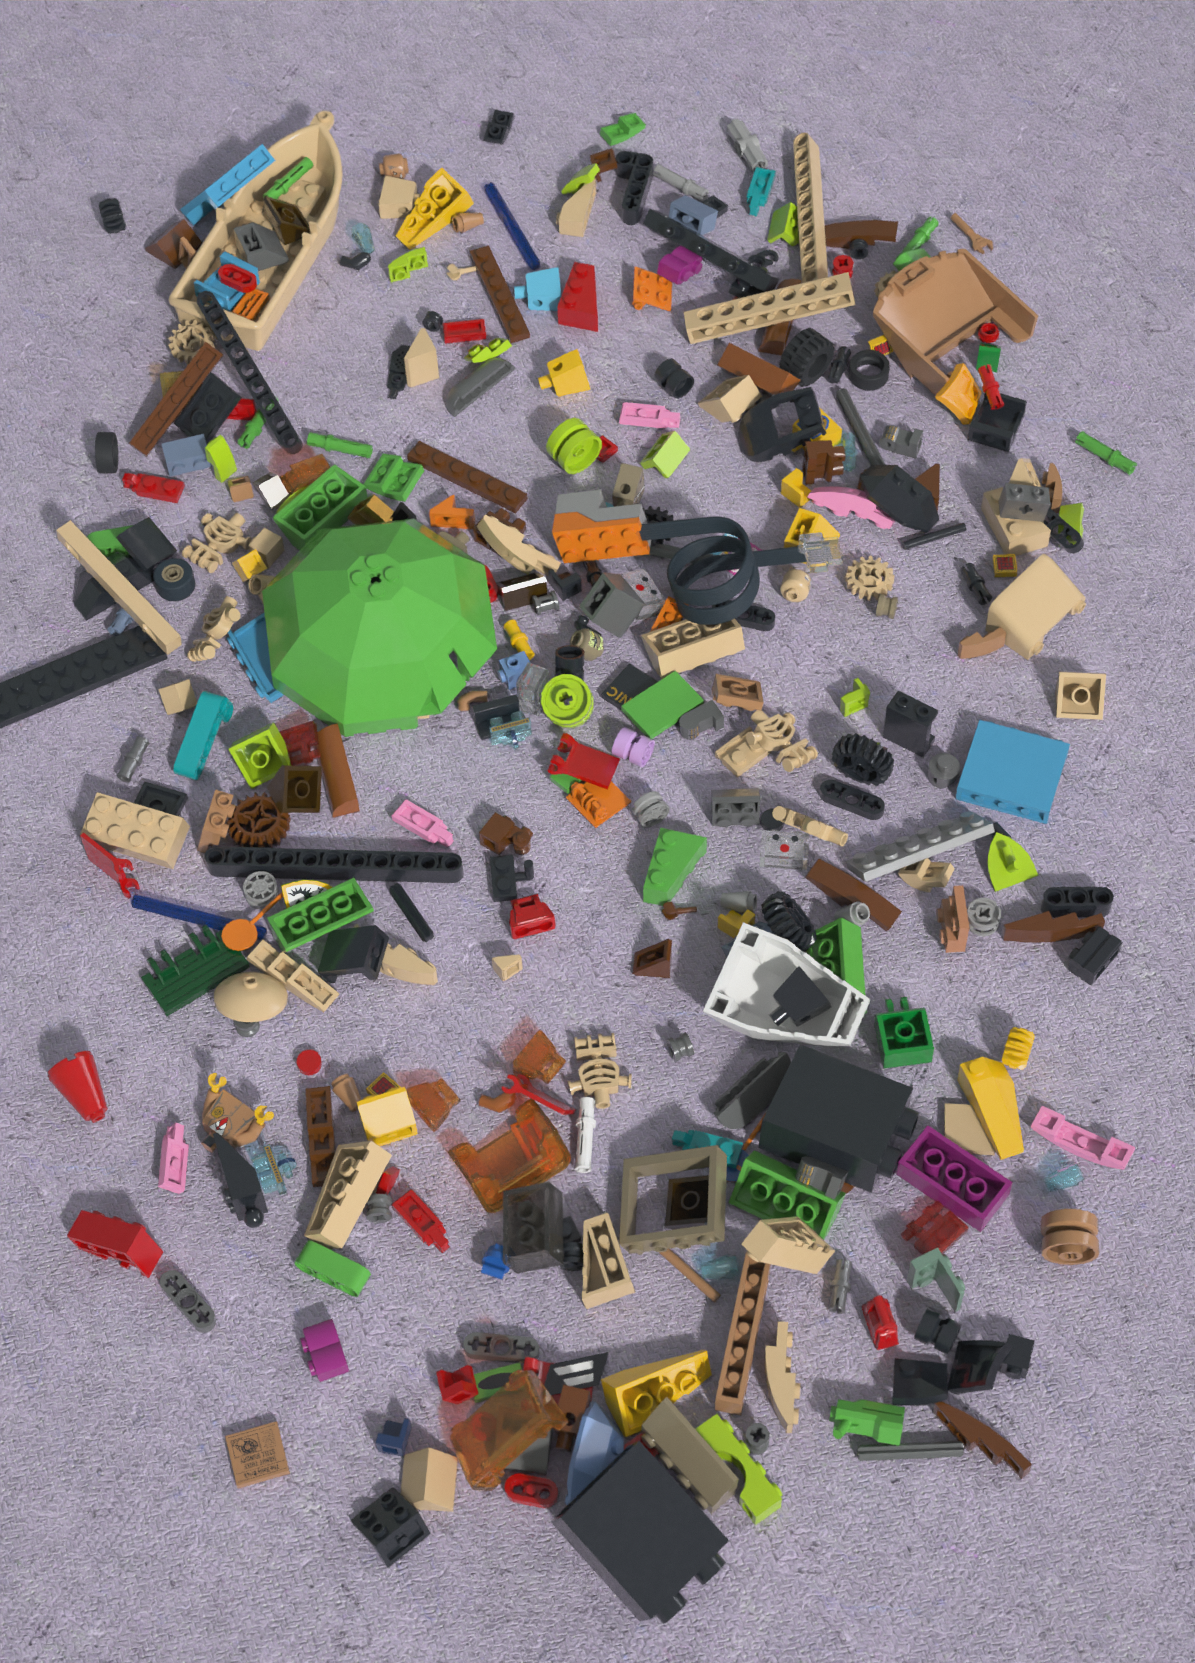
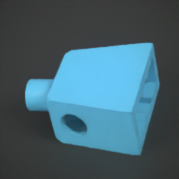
(541, 290)

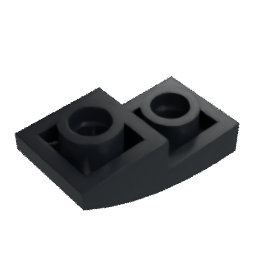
(499, 127)

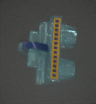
(510, 732)
(267, 1161)

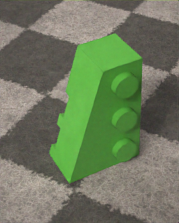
(671, 863)

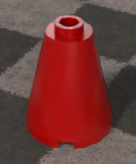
(80, 1085)

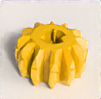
(1018, 1048)

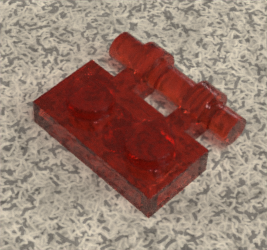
(301, 738)
(941, 1235)

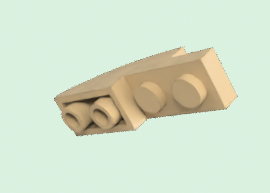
(509, 545)
(407, 966)
(779, 1380)

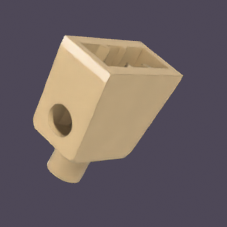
(397, 198)

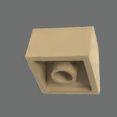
(731, 399)

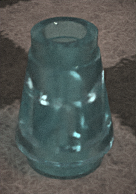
(363, 237)
(1064, 1177)
(721, 1268)

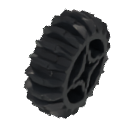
(862, 759)
(788, 920)

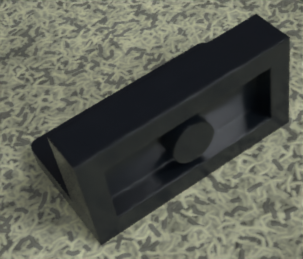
(500, 707)

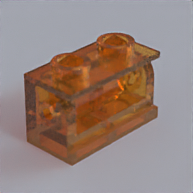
(304, 473)

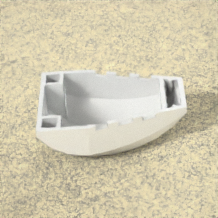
(755, 971)

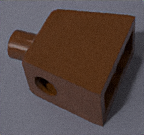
(573, 1404)

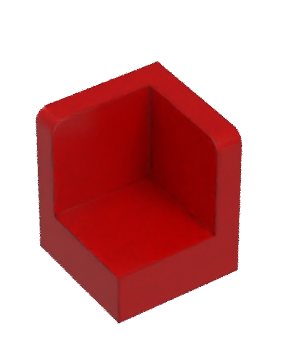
(457, 1385)

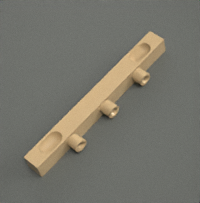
(119, 587)

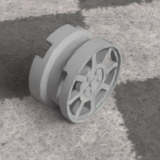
(650, 808)
(260, 890)
(983, 916)

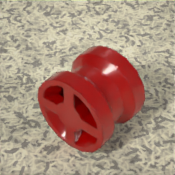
(843, 264)

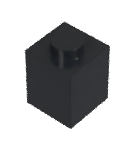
(1018, 1359)

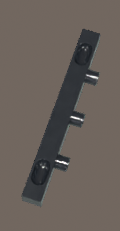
(711, 251)

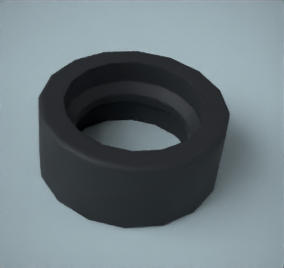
(869, 357)
(106, 452)

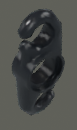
(760, 258)

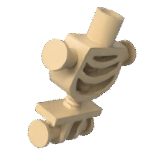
(224, 541)
(215, 627)
(770, 736)
(810, 825)
(598, 1076)

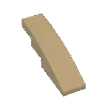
(295, 977)

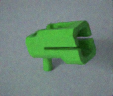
(868, 1418)

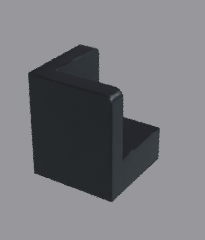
(565, 584)

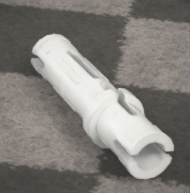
(585, 1125)

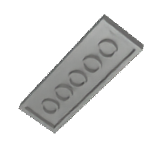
(919, 846)

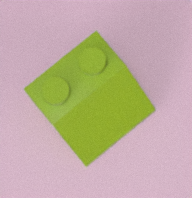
(260, 754)

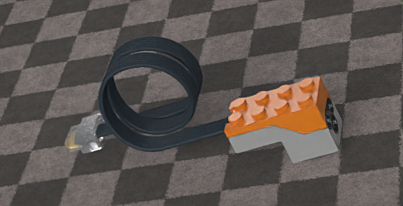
(592, 531)

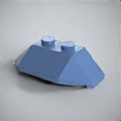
(594, 1449)

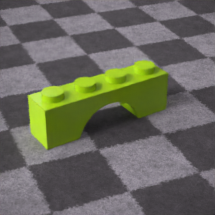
(759, 1495)

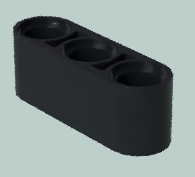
(1086, 895)

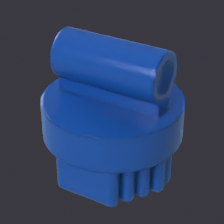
(493, 1262)

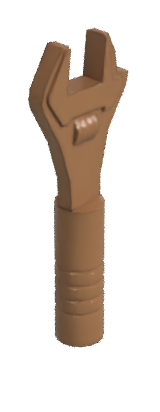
(977, 241)

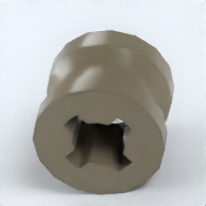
(887, 606)

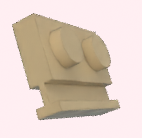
(739, 755)

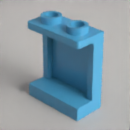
(224, 294)

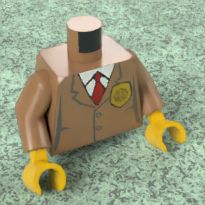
(230, 1117)

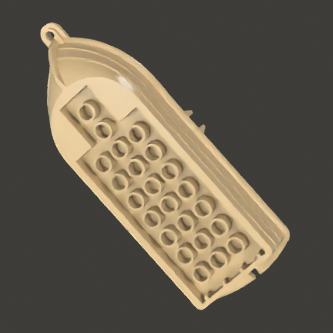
(317, 200)

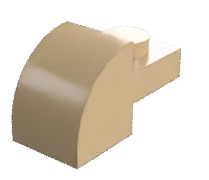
(926, 874)

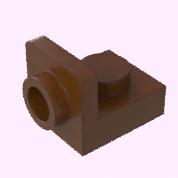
(605, 160)

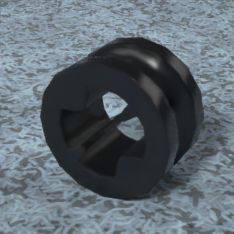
(862, 249)
(432, 321)

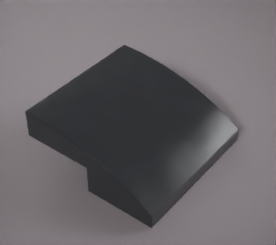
(146, 544)

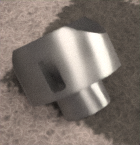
(943, 770)

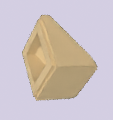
(507, 966)

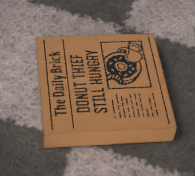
(257, 1454)

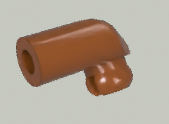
(498, 1103)

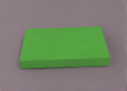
(662, 705)

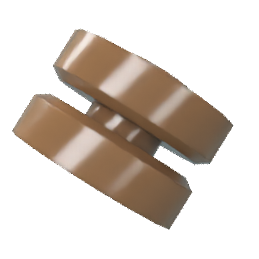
(1069, 1236)

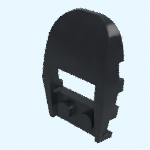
(758, 429)

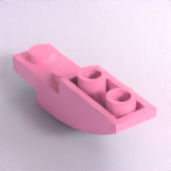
(845, 500)

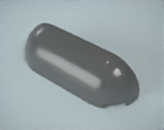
(477, 384)
(751, 1092)

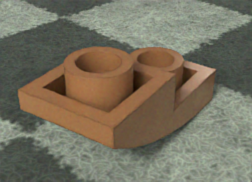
(1053, 482)
(977, 646)

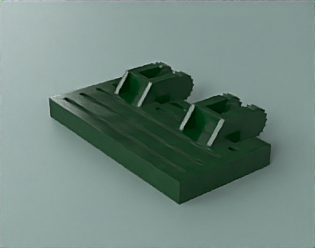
(194, 973)

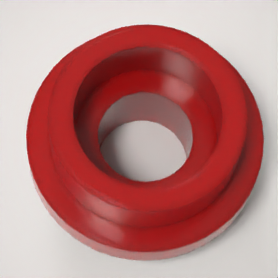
(988, 333)

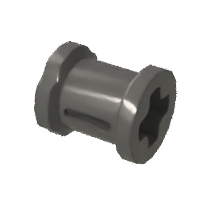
(545, 602)
(762, 1445)

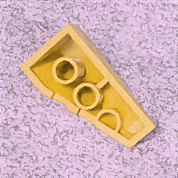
(434, 209)
(994, 1102)
(639, 1390)

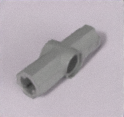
(747, 145)

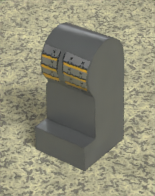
(901, 441)
(701, 719)
(821, 1176)

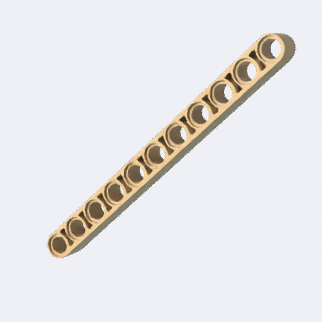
(810, 208)

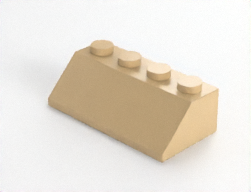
(690, 644)

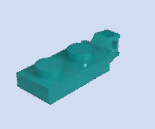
(760, 189)
(699, 1139)

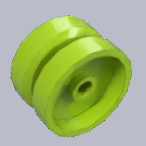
(573, 445)
(562, 688)

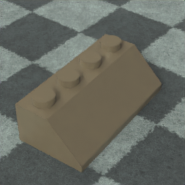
(689, 1457)

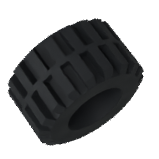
(807, 356)

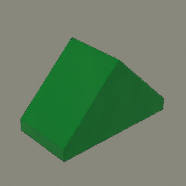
(989, 355)

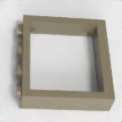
(668, 1163)

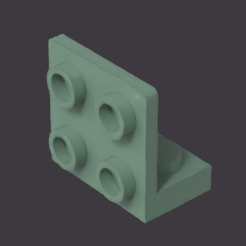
(937, 1266)

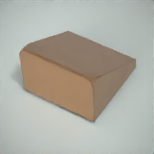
(240, 489)

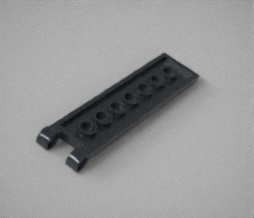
(77, 674)

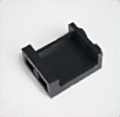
(998, 426)
(909, 723)
(353, 952)

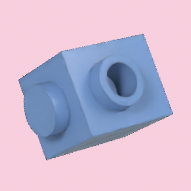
(512, 668)

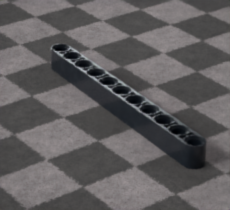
(344, 870)

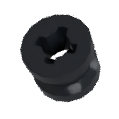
(572, 1256)

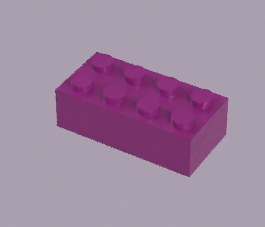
(954, 1178)

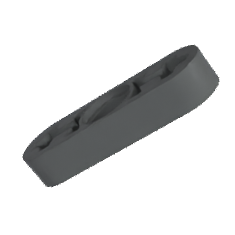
(186, 1290)
(482, 1354)

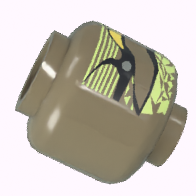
(590, 642)

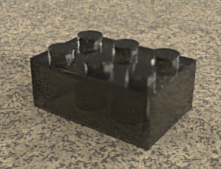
(533, 1227)

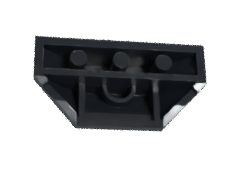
(900, 496)
(93, 598)

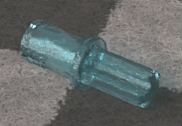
(850, 452)

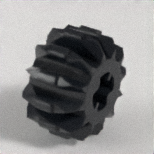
(112, 215)

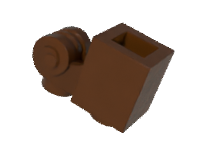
(502, 831)

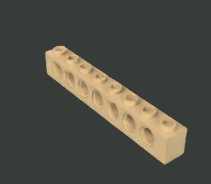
(769, 308)

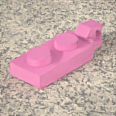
(648, 416)
(422, 823)
(173, 1160)

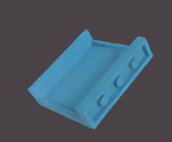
(227, 184)
(254, 652)
(1012, 771)

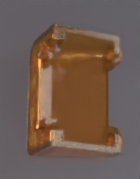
(513, 1160)
(504, 1429)

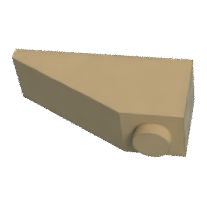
(577, 211)

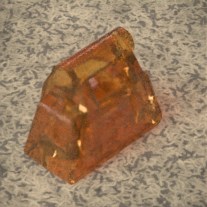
(536, 1056)
(430, 1105)

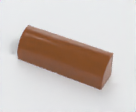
(776, 335)
(761, 372)
(336, 772)

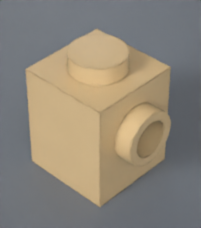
(268, 546)

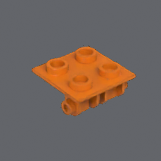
(651, 290)
(596, 802)

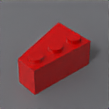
(579, 299)
(115, 1239)

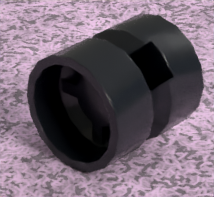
(674, 378)
(569, 660)
(937, 1331)

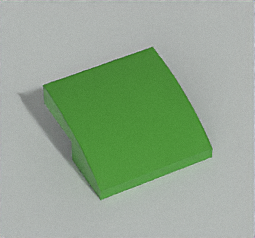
(393, 477)

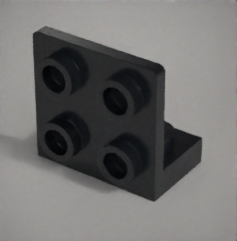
(391, 1526)

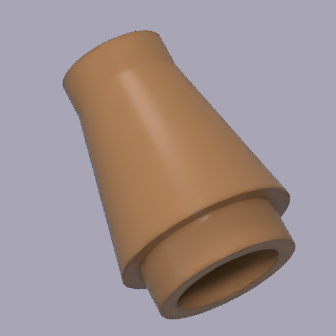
(465, 221)
(346, 1091)

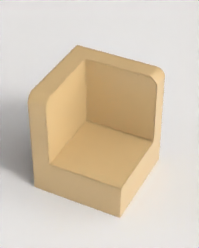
(178, 697)

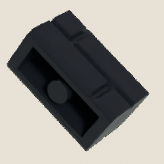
(1095, 955)

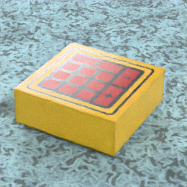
(881, 345)
(1004, 565)
(381, 1085)

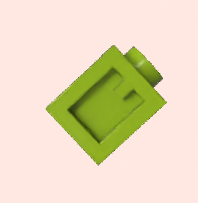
(855, 700)

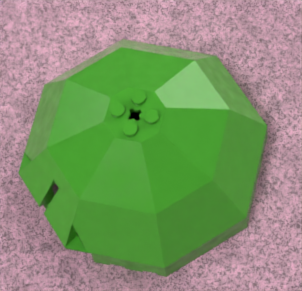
(377, 649)

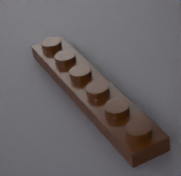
(499, 294)
(176, 399)
(467, 477)

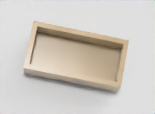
(136, 830)

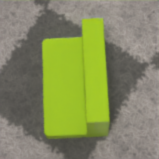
(785, 225)
(666, 453)

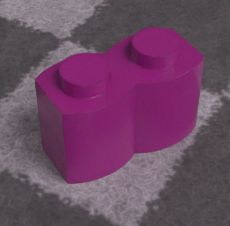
(679, 265)
(325, 1350)

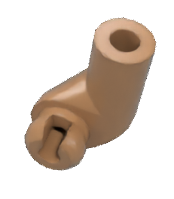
(471, 696)

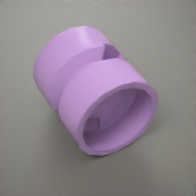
(633, 747)

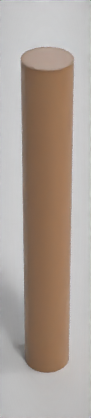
(691, 1275)

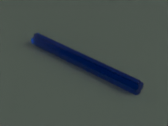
(512, 226)
(187, 914)

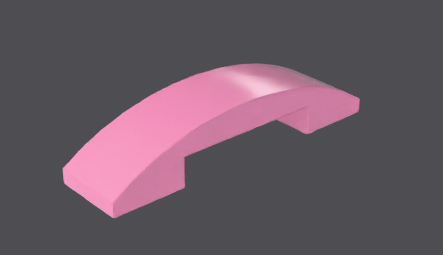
(1080, 1141)

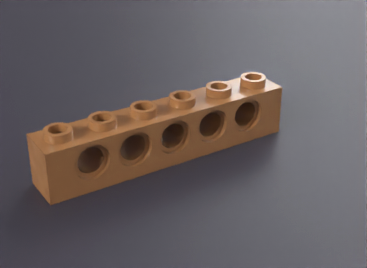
(742, 1336)

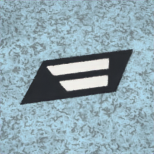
(576, 1373)

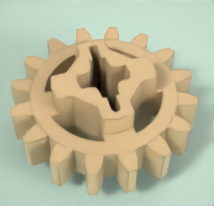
(189, 340)
(869, 578)

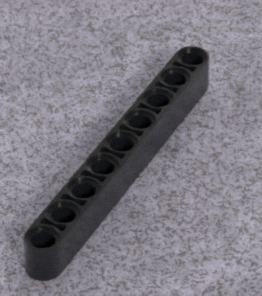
(244, 364)

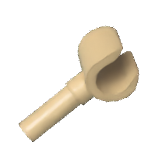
(455, 273)

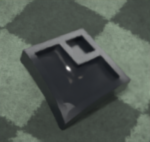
(976, 1365)
(919, 1382)

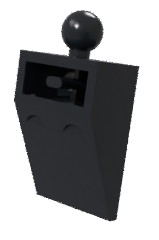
(243, 1190)

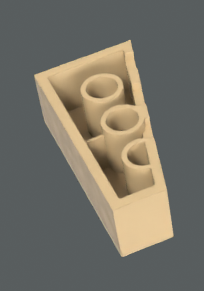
(346, 1192)
(787, 1244)

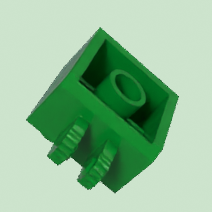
(903, 1035)

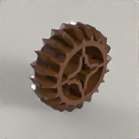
(265, 828)

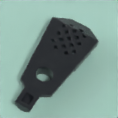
(397, 371)

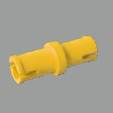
(518, 639)

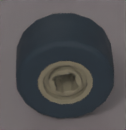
(174, 579)

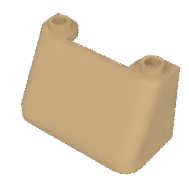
(1034, 606)

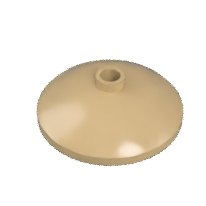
(250, 997)

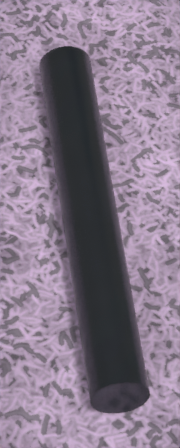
(934, 536)

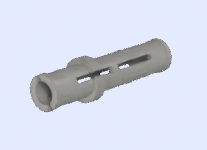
(688, 187)

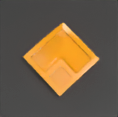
(960, 394)

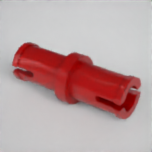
(990, 387)

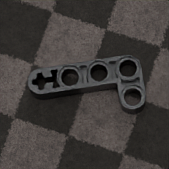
(639, 171)

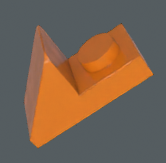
(448, 516)

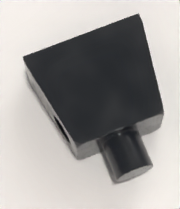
(798, 1000)

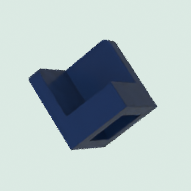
(394, 1437)

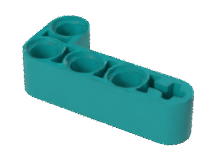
(201, 734)

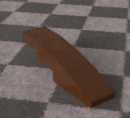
(843, 233)
(847, 890)
(1045, 929)
(321, 1132)
(975, 1433)

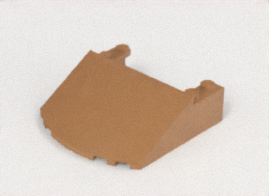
(940, 305)

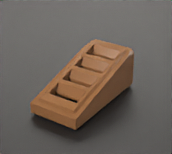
(186, 252)

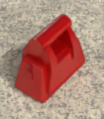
(530, 917)
(880, 1322)

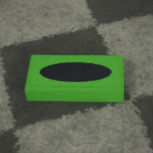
(492, 1380)

